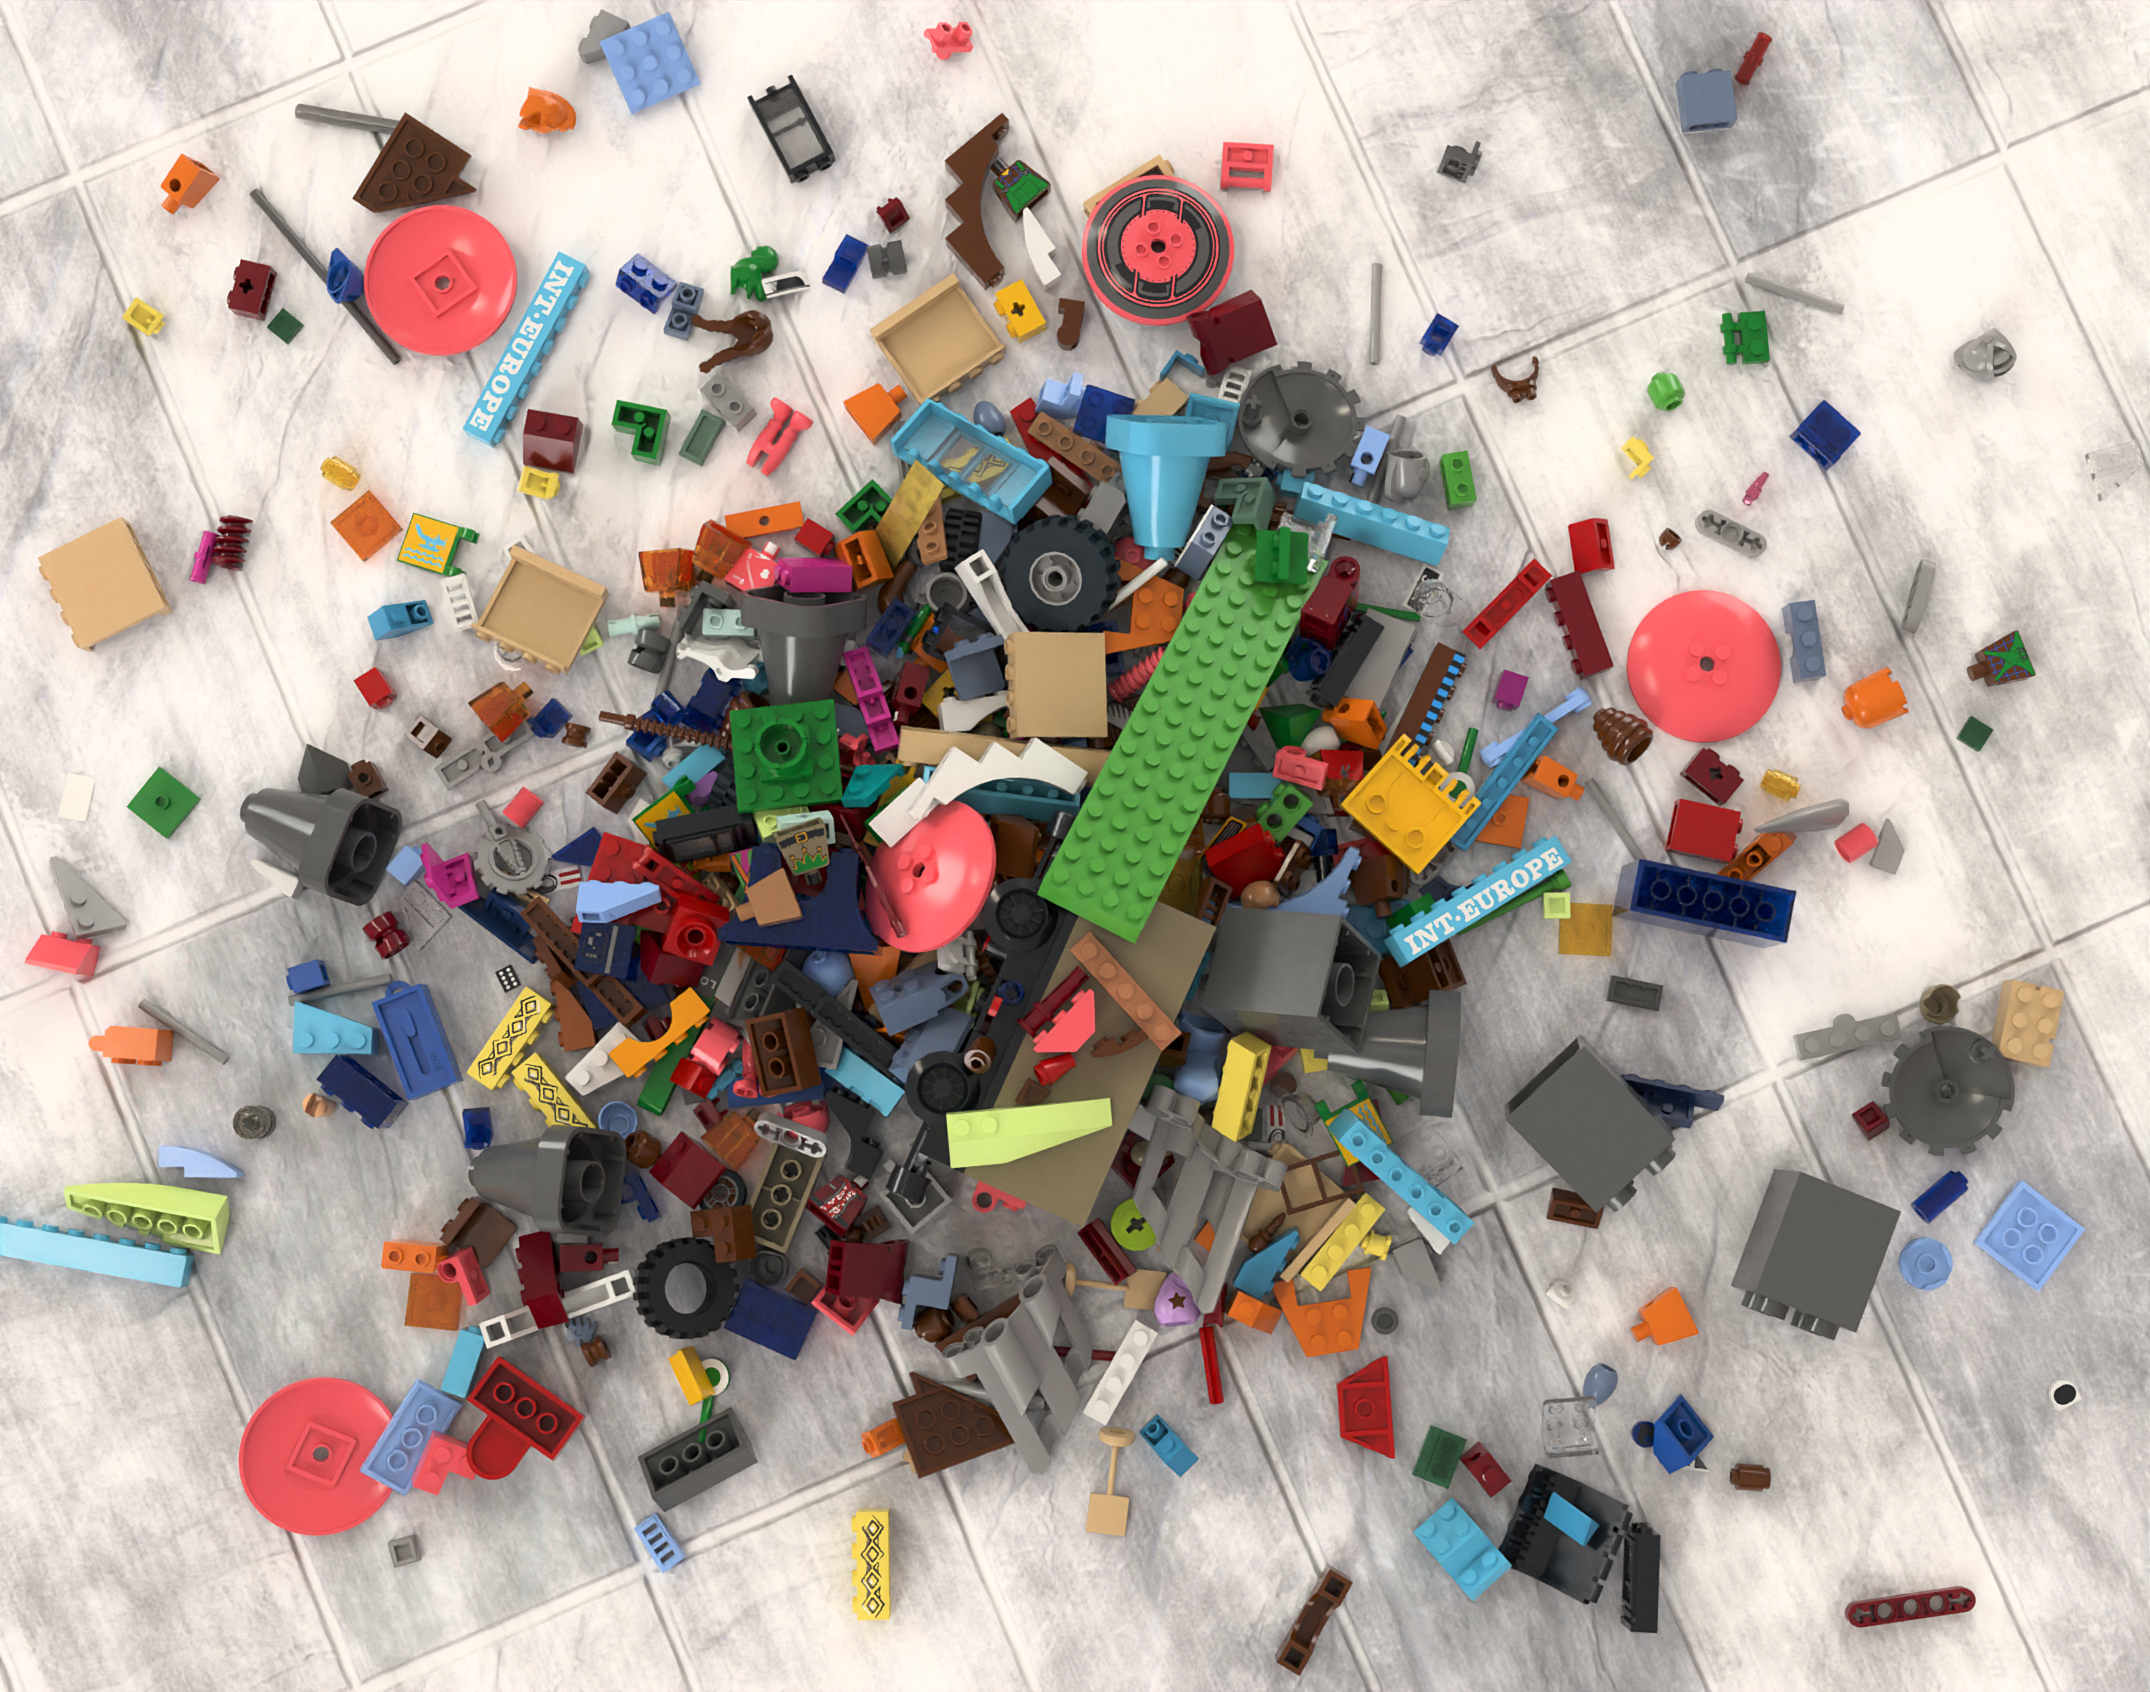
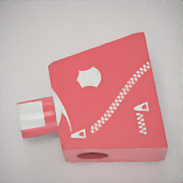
(754, 569)

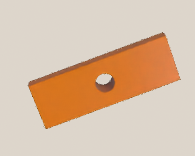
(780, 517)

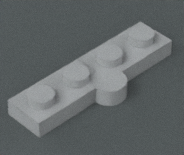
(481, 755)
(1847, 1035)

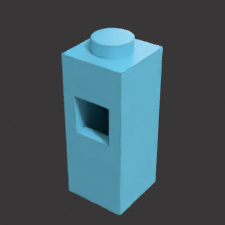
(697, 765)
(465, 1362)

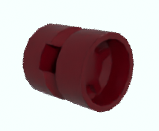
(386, 935)

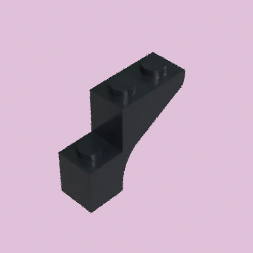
(855, 1118)

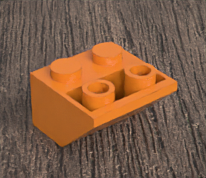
(867, 559)

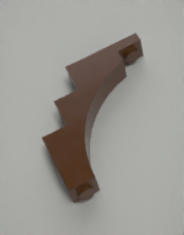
(970, 169)

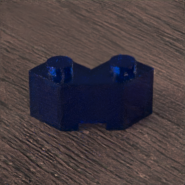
(708, 705)

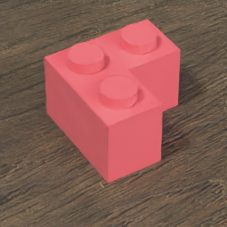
(438, 1458)

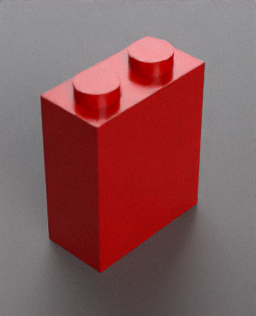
(1704, 831)
(1245, 859)

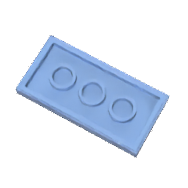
(407, 1433)

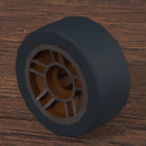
(735, 1191)

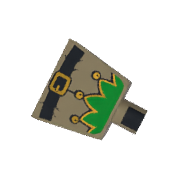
(804, 848)

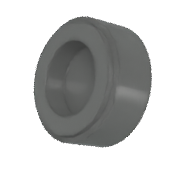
(1384, 1320)

